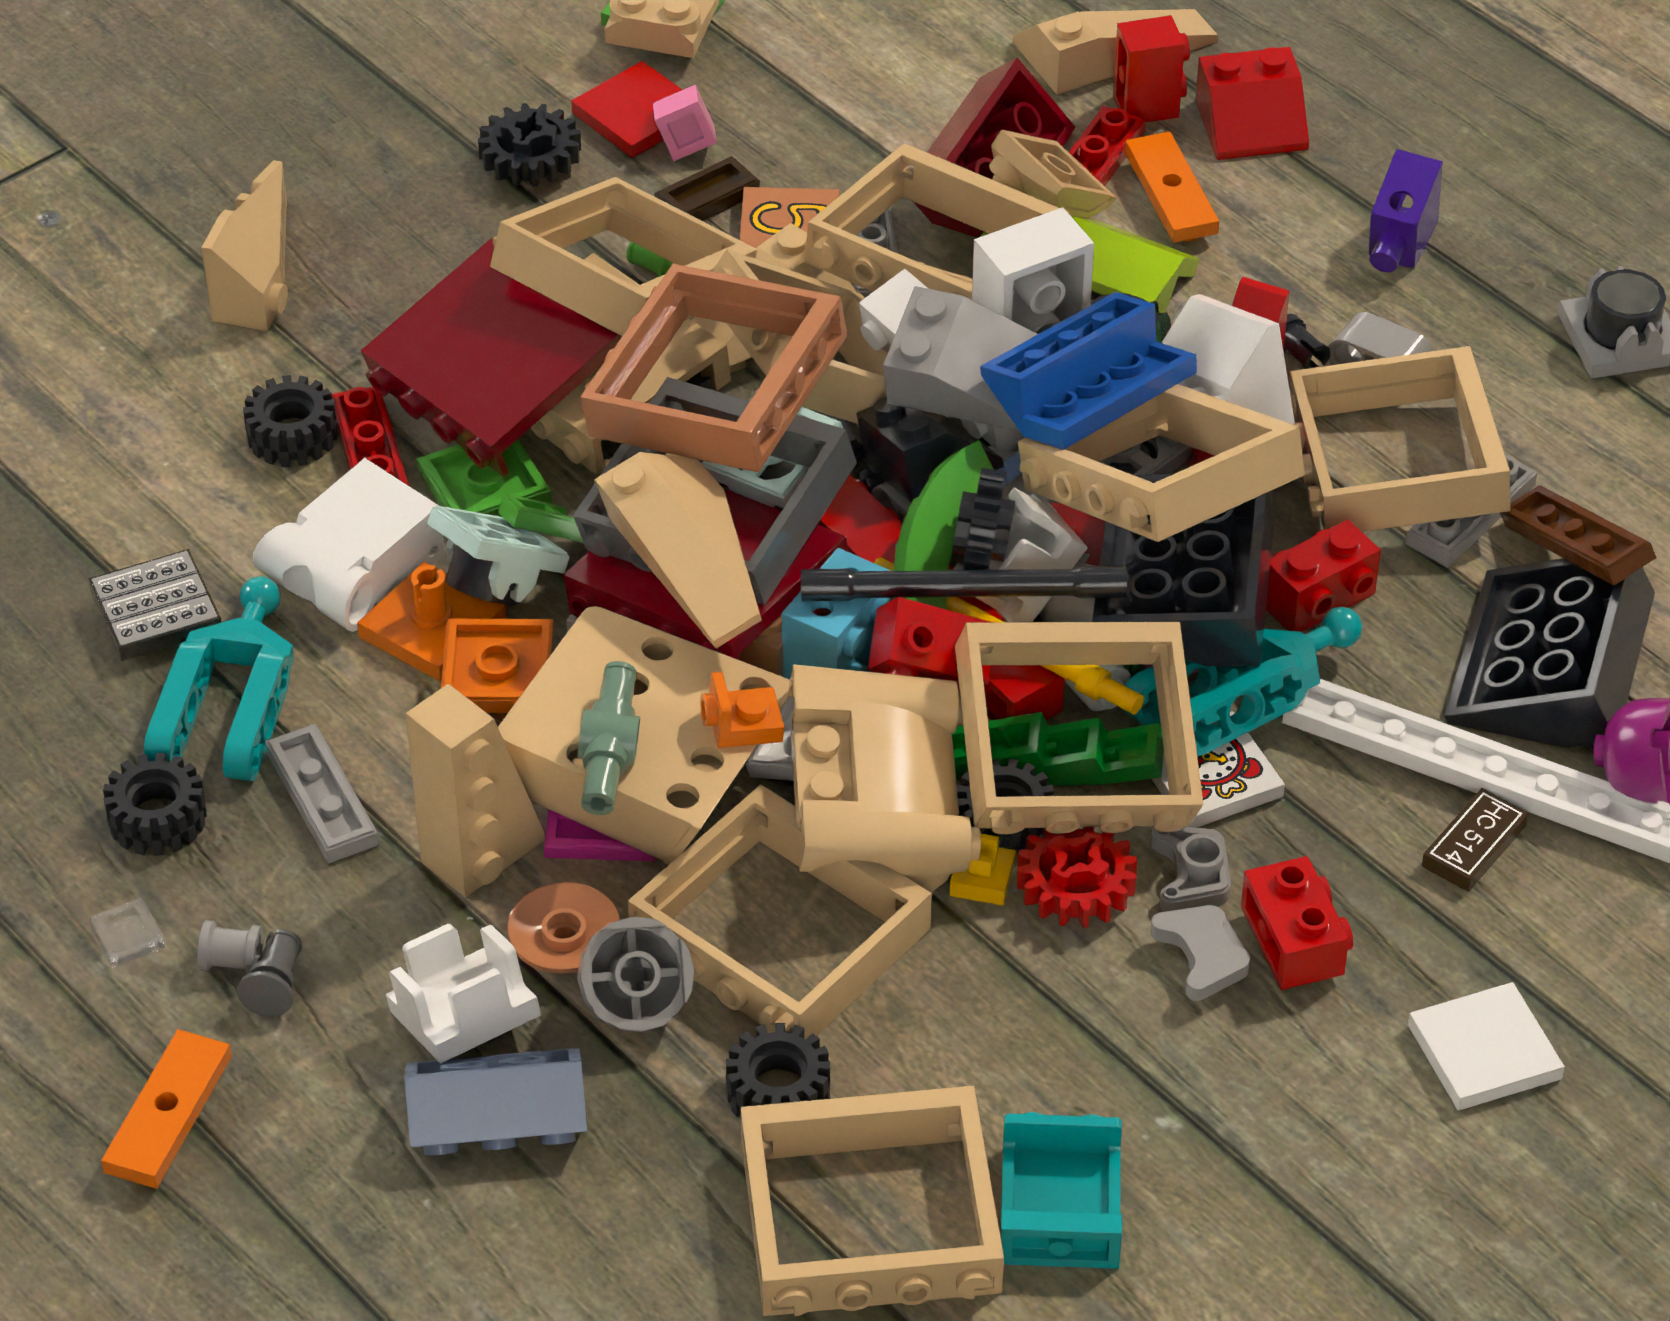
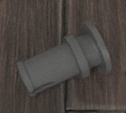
(270, 981)

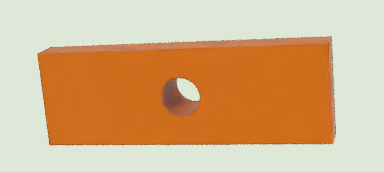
(1172, 187)
(166, 1109)

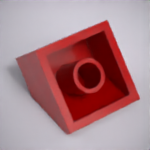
(1252, 103)

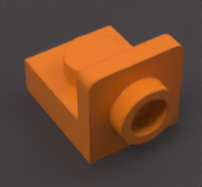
(741, 715)

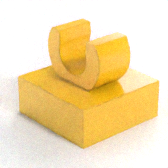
(988, 877)

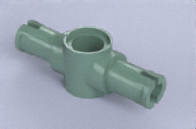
(608, 738)

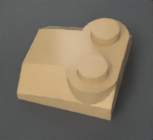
(660, 25)
(1047, 173)

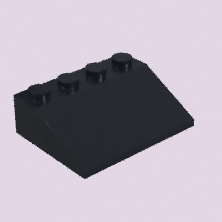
(1203, 577)
(1550, 652)

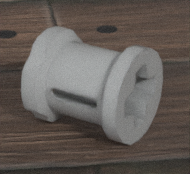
(229, 947)

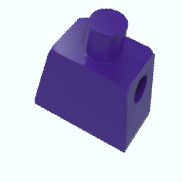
(1401, 232)

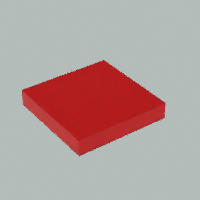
(624, 108)

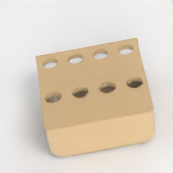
(677, 760)

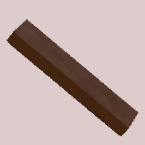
(1578, 535)

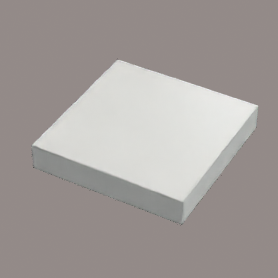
(1485, 1046)

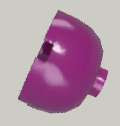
(1637, 750)

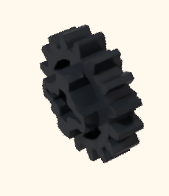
(529, 144)
(984, 522)

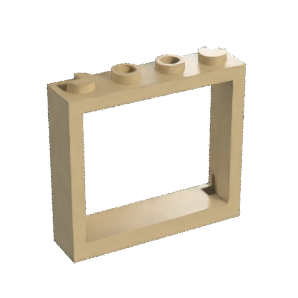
(934, 184)
(532, 246)
(1393, 383)
(842, 387)
(1250, 459)
(1081, 645)
(871, 885)
(866, 1125)

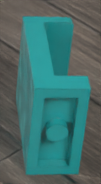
(1061, 1190)

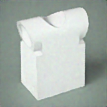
(352, 544)

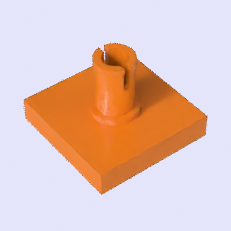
(415, 615)

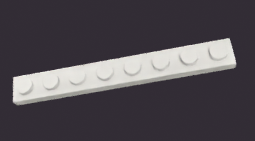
(1482, 763)

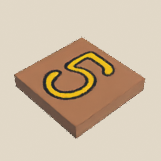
(771, 209)

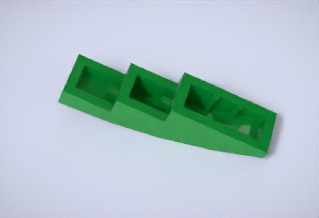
(1071, 751)

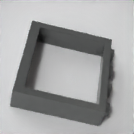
(799, 444)

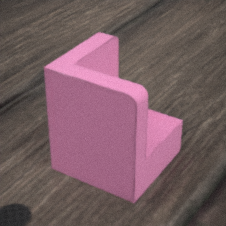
(684, 123)

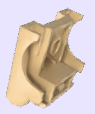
(879, 773)

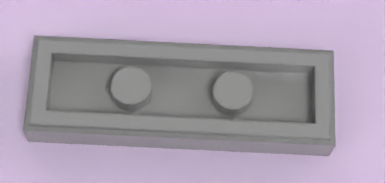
(322, 793)

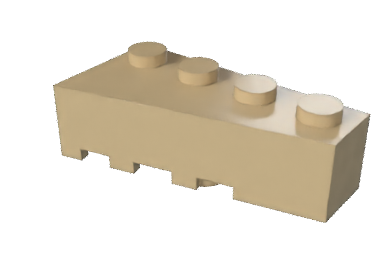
(466, 793)

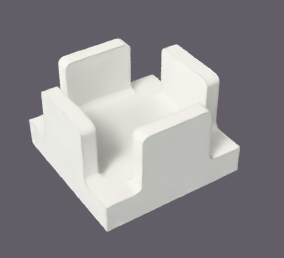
(1036, 541)
(458, 999)

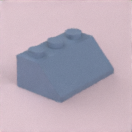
(495, 1100)

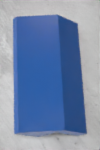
(1086, 371)

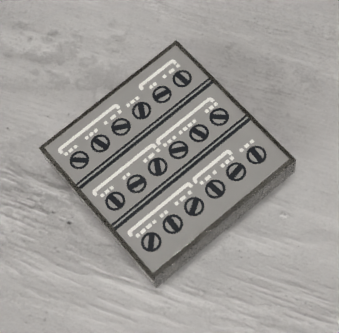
(153, 604)

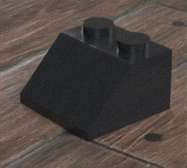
(910, 444)

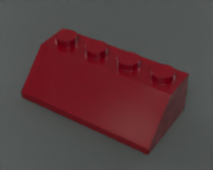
(999, 101)

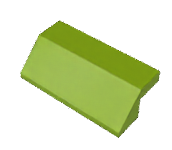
(1133, 263)

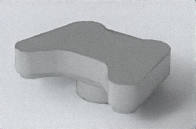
(1199, 868)
(1210, 945)

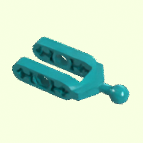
(233, 642)
(1216, 687)

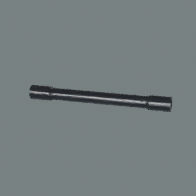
(1077, 582)

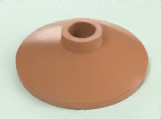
(556, 924)

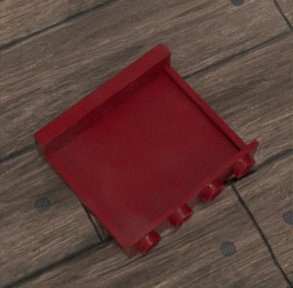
(484, 358)
(643, 598)

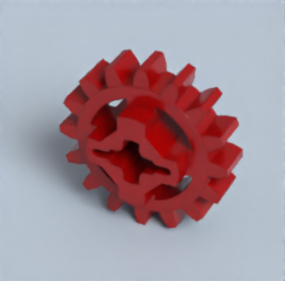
(1076, 874)

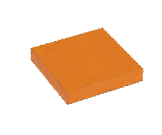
(495, 658)

